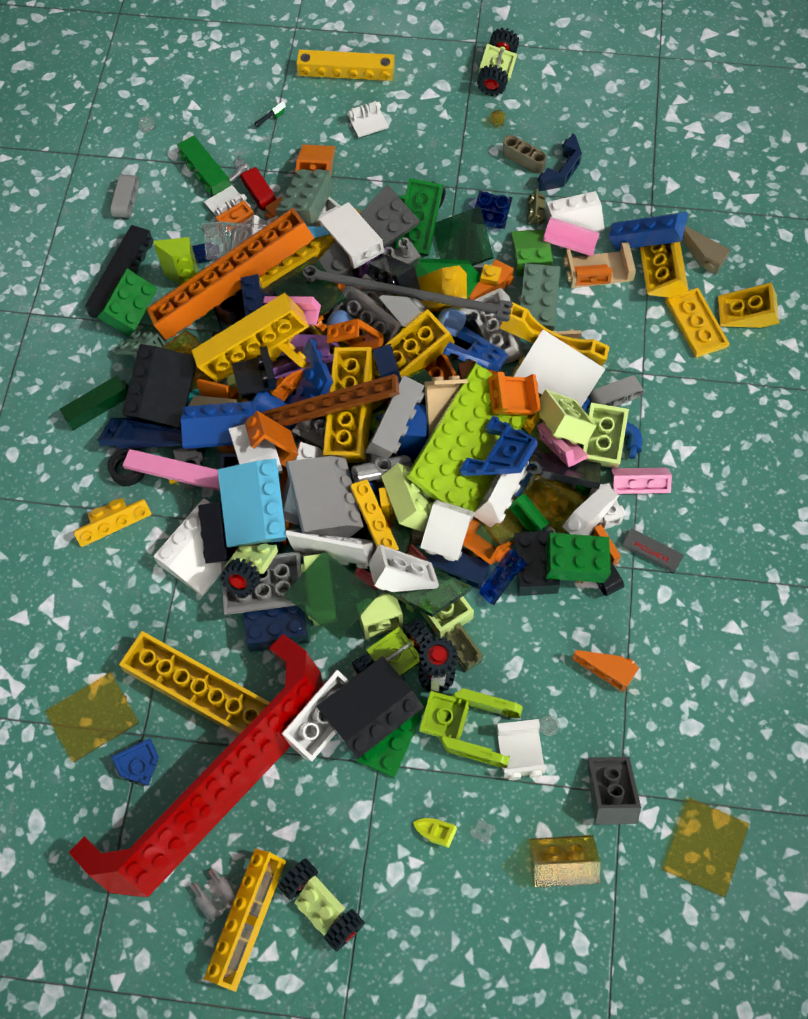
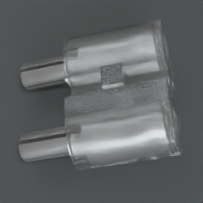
(215, 899)

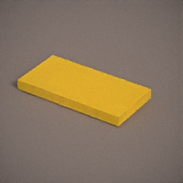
(697, 323)

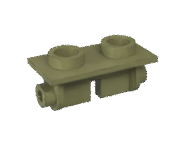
(536, 202)

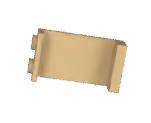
(621, 263)
(438, 397)

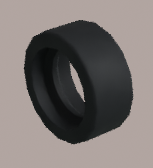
(113, 462)

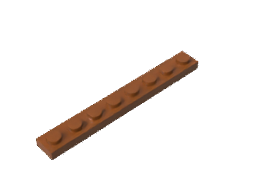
(335, 401)

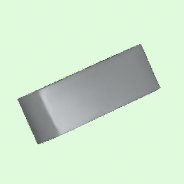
(124, 196)
(617, 392)

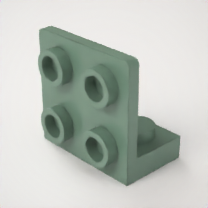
(138, 337)

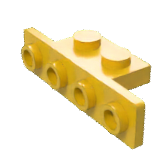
(373, 515)
(110, 519)

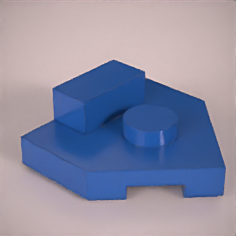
(137, 762)

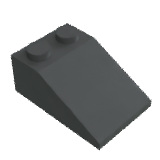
(613, 791)

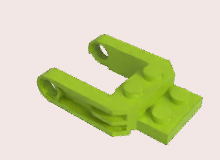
(447, 716)

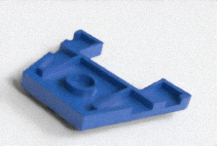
(481, 351)
(316, 378)
(508, 454)

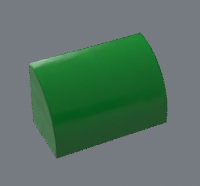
(528, 514)

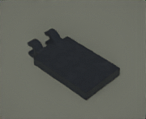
(551, 467)

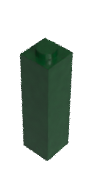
(95, 402)

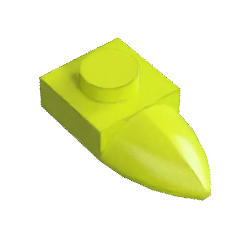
(436, 830)

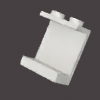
(446, 530)
(523, 745)

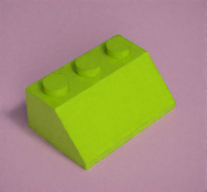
(176, 259)

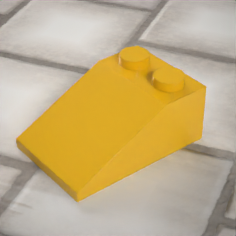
(445, 281)
(749, 307)

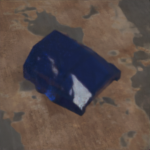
(494, 209)

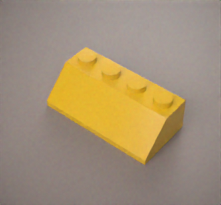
(664, 270)

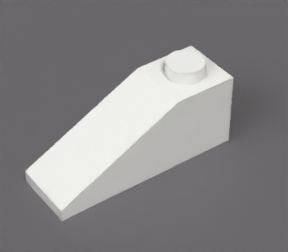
(591, 511)

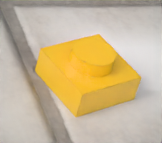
(490, 274)

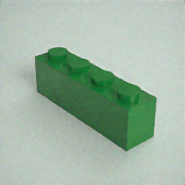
(203, 166)

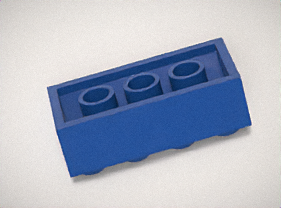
(649, 230)
(210, 423)

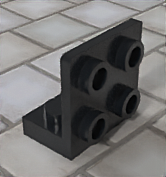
(254, 374)

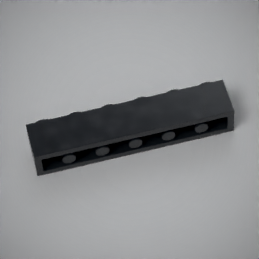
(127, 256)

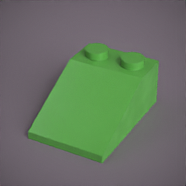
(531, 249)

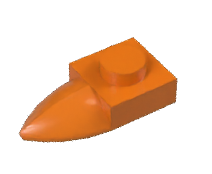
(287, 385)

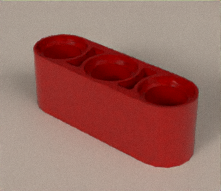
(257, 187)

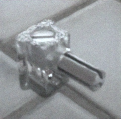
(241, 166)

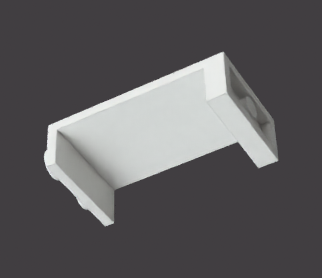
(353, 234)

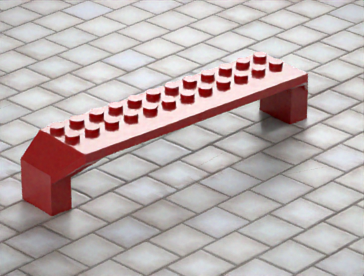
(213, 793)

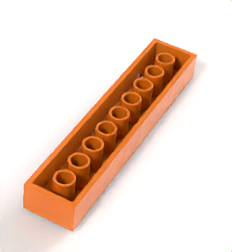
(223, 276)

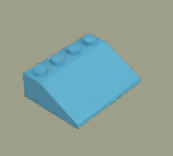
(252, 503)

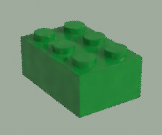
(127, 302)
(577, 557)

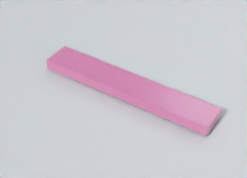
(172, 469)

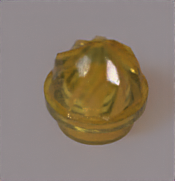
(497, 117)

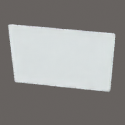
(560, 368)

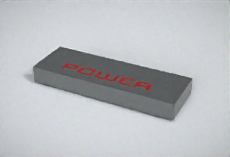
(652, 550)

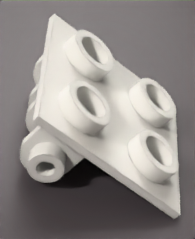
(367, 119)
(225, 200)

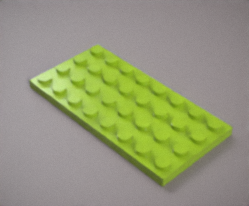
(458, 436)

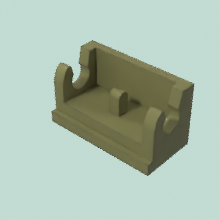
(468, 653)

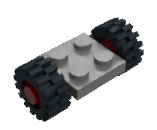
(437, 664)

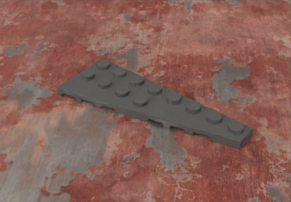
(386, 216)

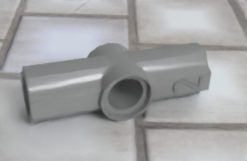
(376, 469)

